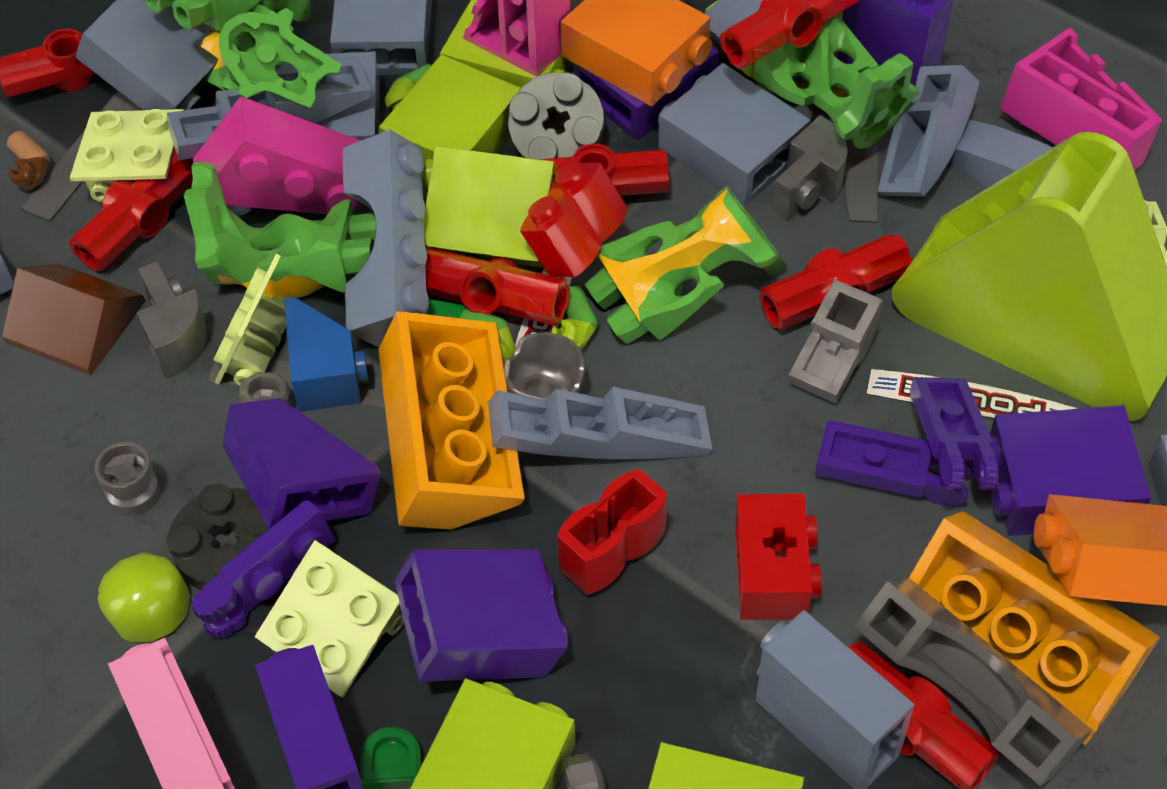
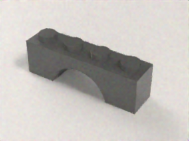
(1013, 709)

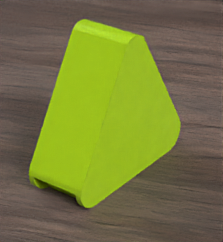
(1053, 277)

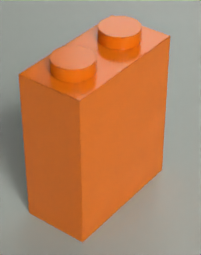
(637, 43)
(1106, 548)

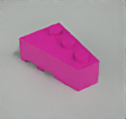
(519, 31)
(1068, 93)
(276, 160)

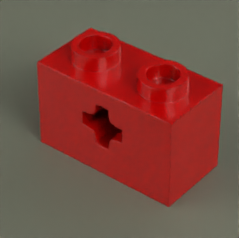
(770, 584)

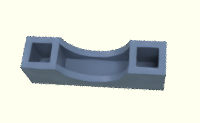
(387, 178)

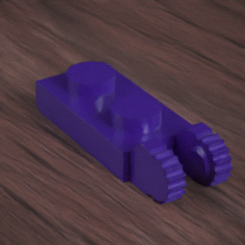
(955, 430)
(886, 463)
(259, 570)

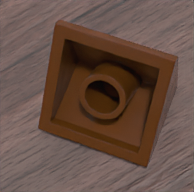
(67, 315)

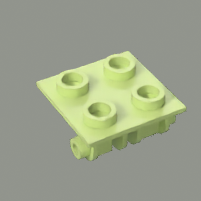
(123, 148)
(253, 330)
(335, 611)

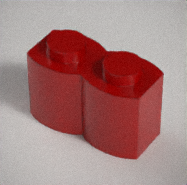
(574, 219)
(612, 531)

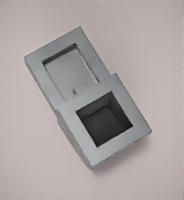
(813, 169)
(173, 323)
(837, 341)

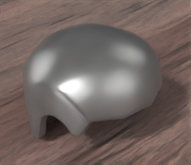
(544, 363)

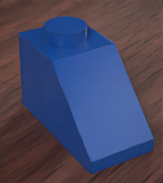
(322, 359)

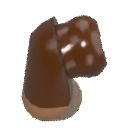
(32, 161)

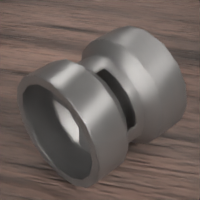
(127, 478)

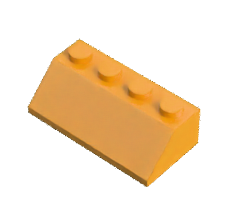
(438, 421)
(1066, 644)

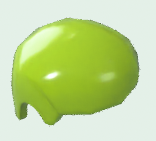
(144, 597)

